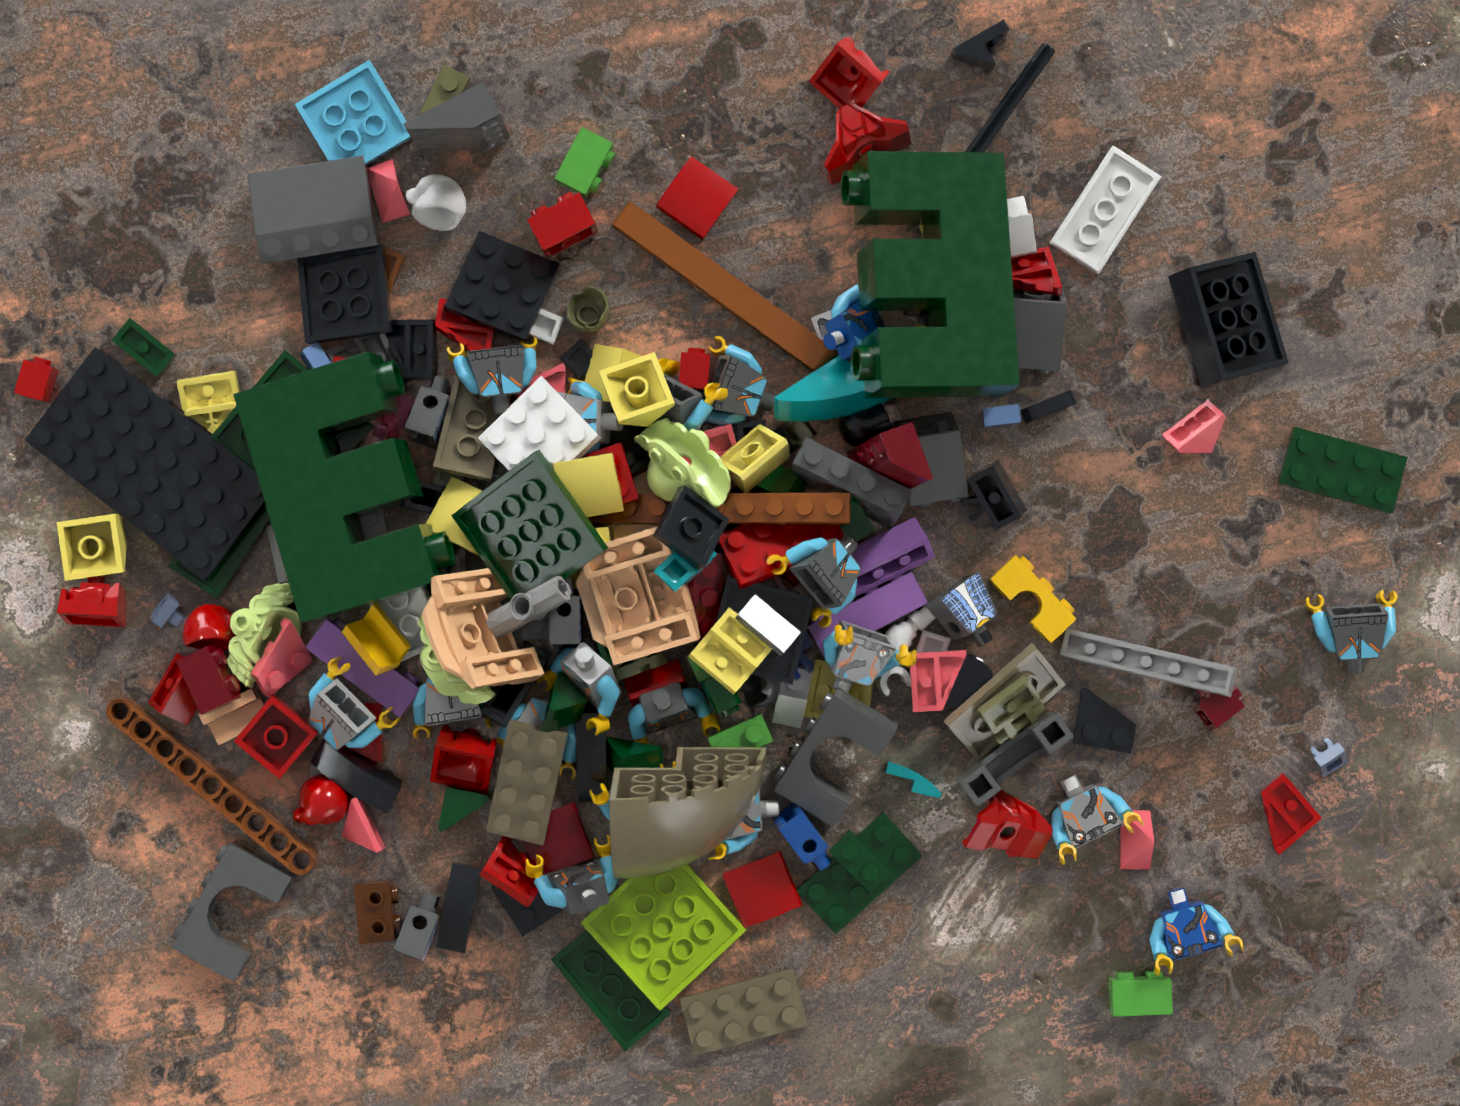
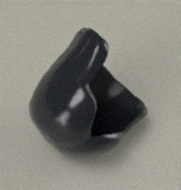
(864, 425)

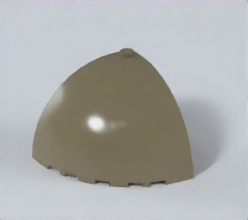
(680, 812)

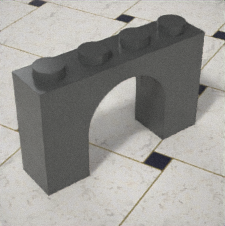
(879, 494)
(840, 717)
(985, 776)
(199, 934)

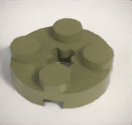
(638, 665)

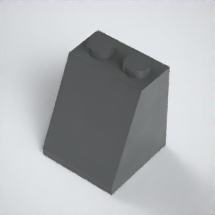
(1039, 330)
(944, 454)

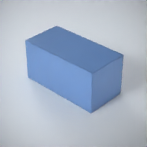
(314, 356)
(1000, 415)

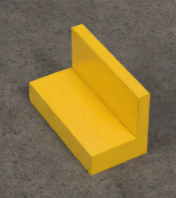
(377, 640)

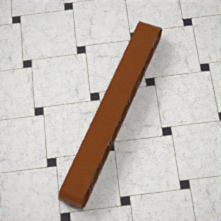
(723, 287)
(198, 780)

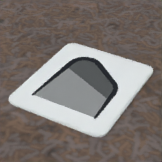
(819, 323)

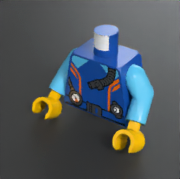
(849, 323)
(1188, 931)

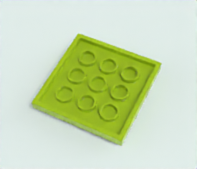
(663, 931)

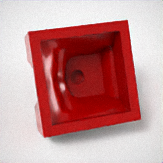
(847, 75)
(94, 604)
(462, 760)

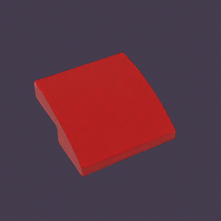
(696, 197)
(762, 889)

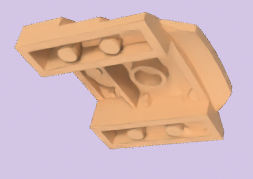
(630, 604)
(462, 639)

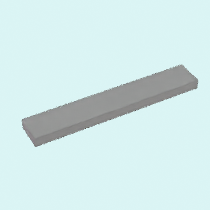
(1148, 662)

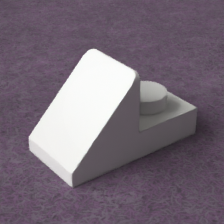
(1020, 228)
(793, 700)

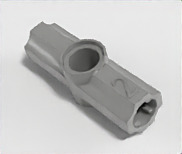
(540, 601)

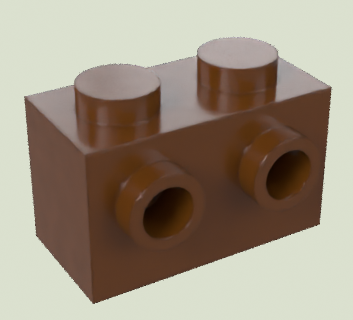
(377, 911)

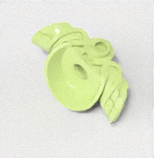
(669, 471)
(257, 627)
(446, 682)

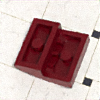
(564, 842)

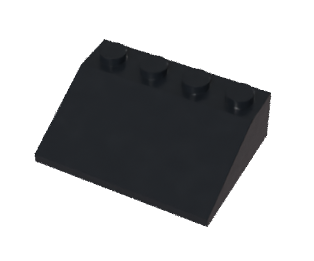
(1228, 319)

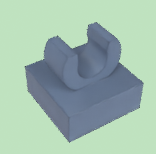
(167, 611)
(1330, 759)

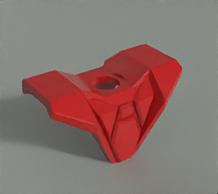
(862, 132)
(1004, 810)

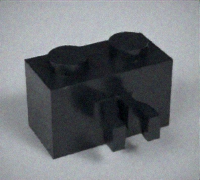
(996, 495)

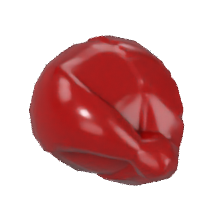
(207, 627)
(321, 801)

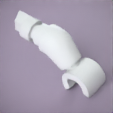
(903, 634)

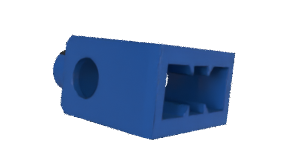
(797, 829)

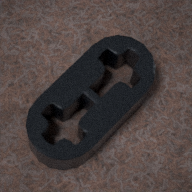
(1048, 406)

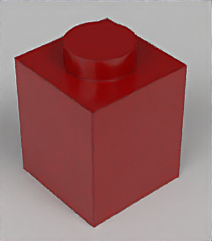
(694, 368)
(36, 379)

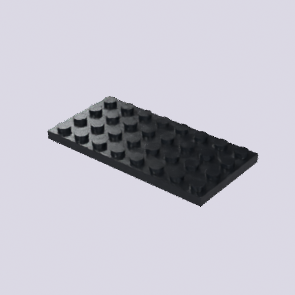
(149, 463)

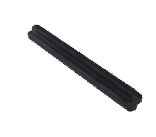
(1011, 99)

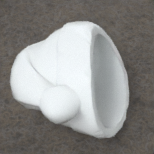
(437, 202)

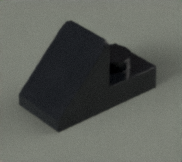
(975, 50)

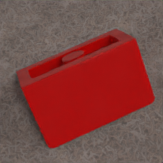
(654, 679)
(173, 695)

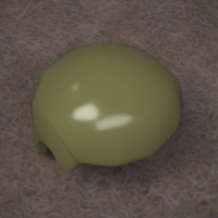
(588, 309)

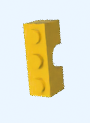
(1052, 615)

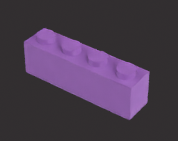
(891, 554)
(876, 608)
(388, 688)

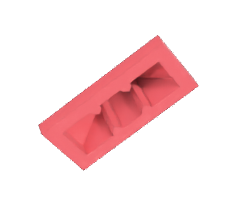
(387, 191)
(1197, 430)
(361, 828)
(1137, 847)

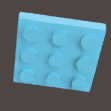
(355, 116)

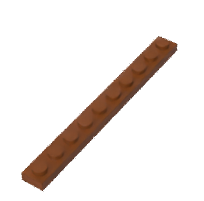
(745, 509)

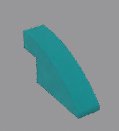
(824, 395)

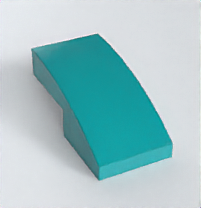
(677, 571)
(919, 783)

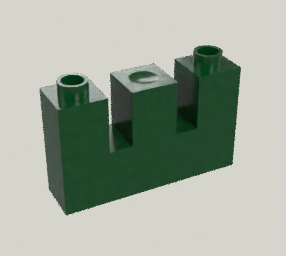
(953, 273)
(320, 493)

